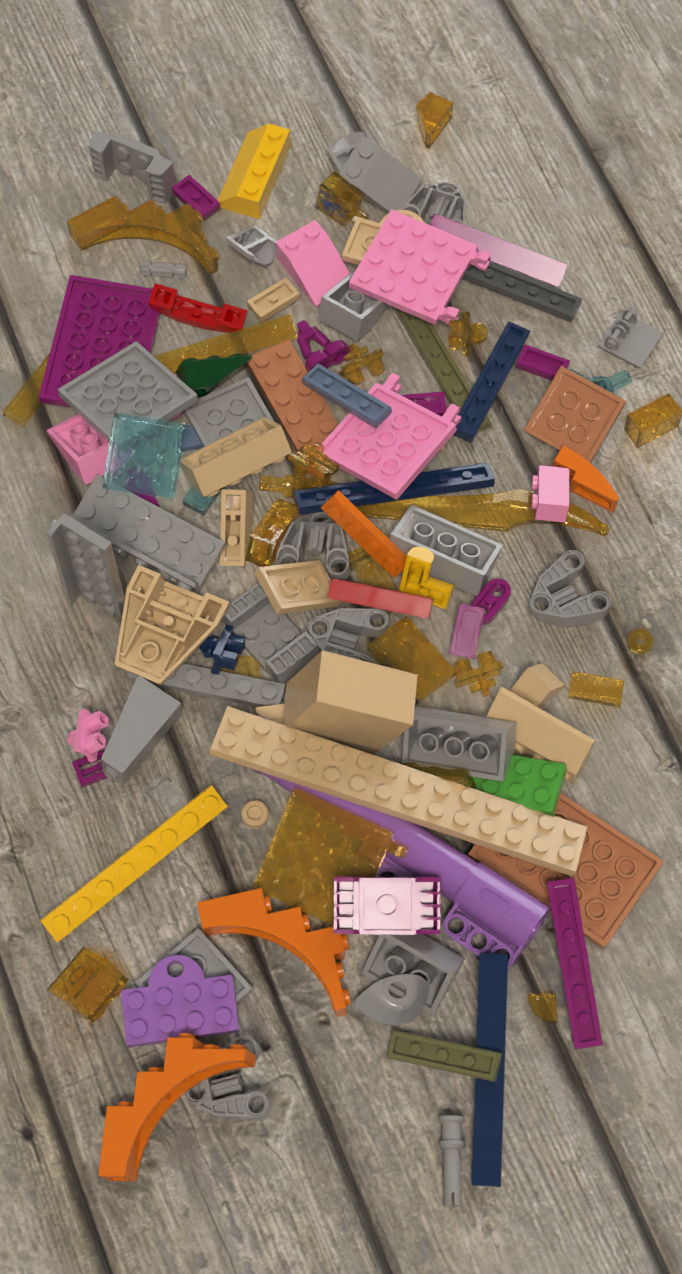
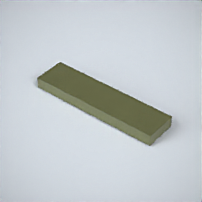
(444, 1055)

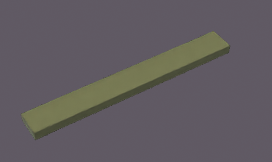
(438, 360)

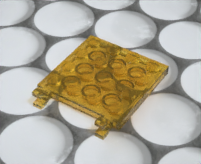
(315, 846)

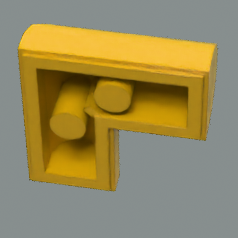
(417, 578)

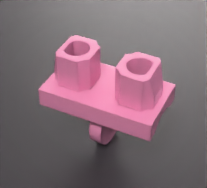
(87, 736)

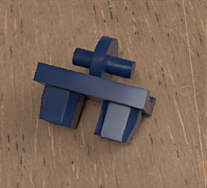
(222, 649)

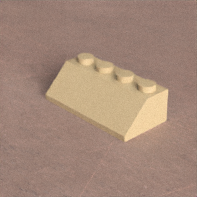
(235, 456)
(542, 734)

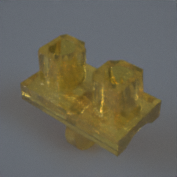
(462, 334)
(353, 370)
(312, 460)
(488, 669)

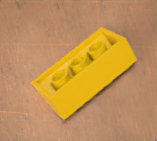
(255, 170)

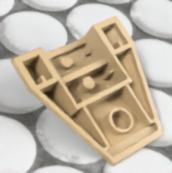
(163, 625)

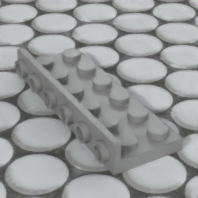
(150, 535)
(86, 565)

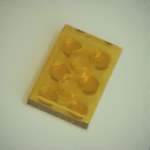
(408, 650)

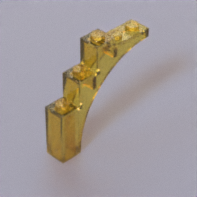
(115, 221)

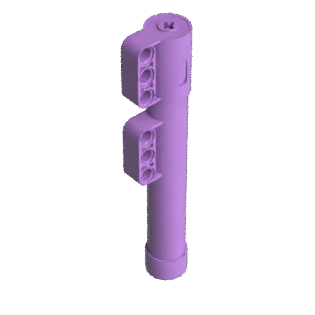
(479, 894)

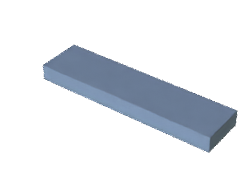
(347, 395)

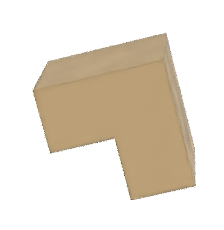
(537, 685)

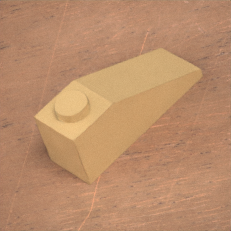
(235, 525)

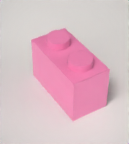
(551, 493)

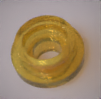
(640, 634)

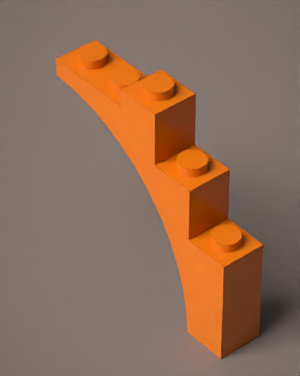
(318, 949)
(131, 1124)

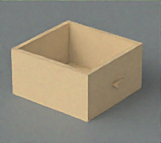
(350, 701)

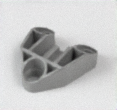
(434, 194)
(294, 542)
(562, 602)
(345, 628)
(236, 1106)

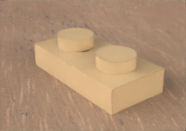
(273, 299)

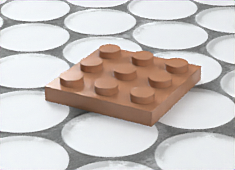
(575, 414)

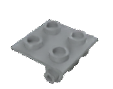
(631, 338)

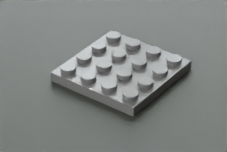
(127, 384)

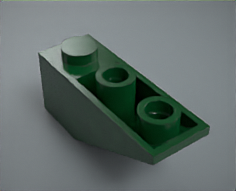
(210, 373)

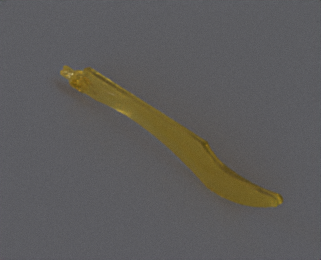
(483, 511)

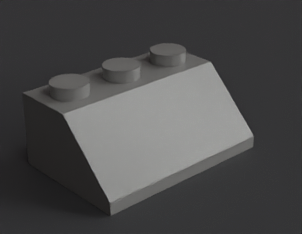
(415, 956)

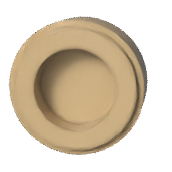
(255, 814)

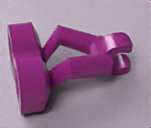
(331, 355)

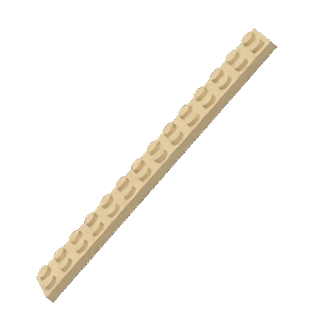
(399, 791)

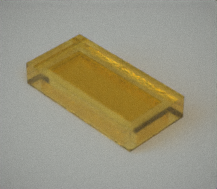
(596, 689)

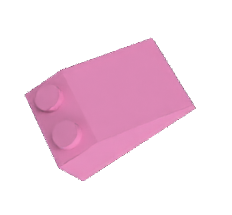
(311, 261)
(81, 447)

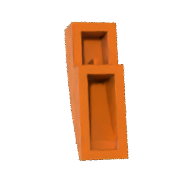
(586, 479)

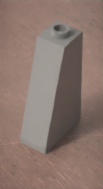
(140, 727)

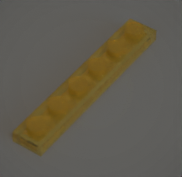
(235, 342)

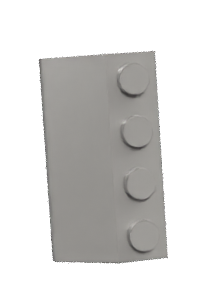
(458, 553)
(460, 741)

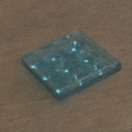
(143, 455)

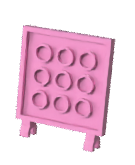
(416, 267)
(397, 448)

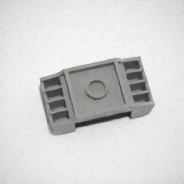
(133, 158)
(269, 636)

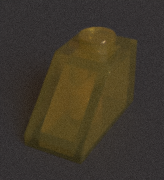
(433, 117)

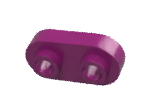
(491, 603)

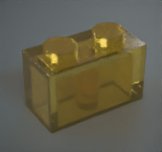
(653, 420)

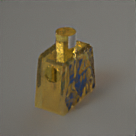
(339, 200)

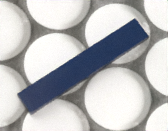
(491, 380)

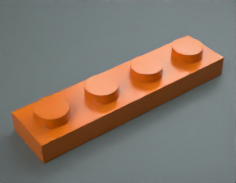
(365, 533)

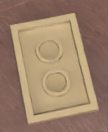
(296, 586)

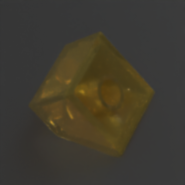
(88, 985)

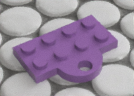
(179, 1005)

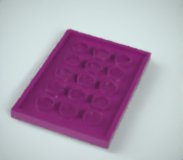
(94, 325)

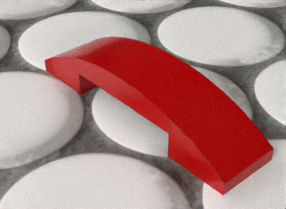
(195, 312)

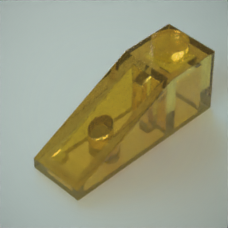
(269, 533)

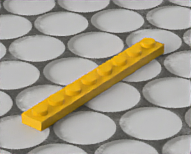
(133, 863)

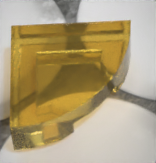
(544, 1006)

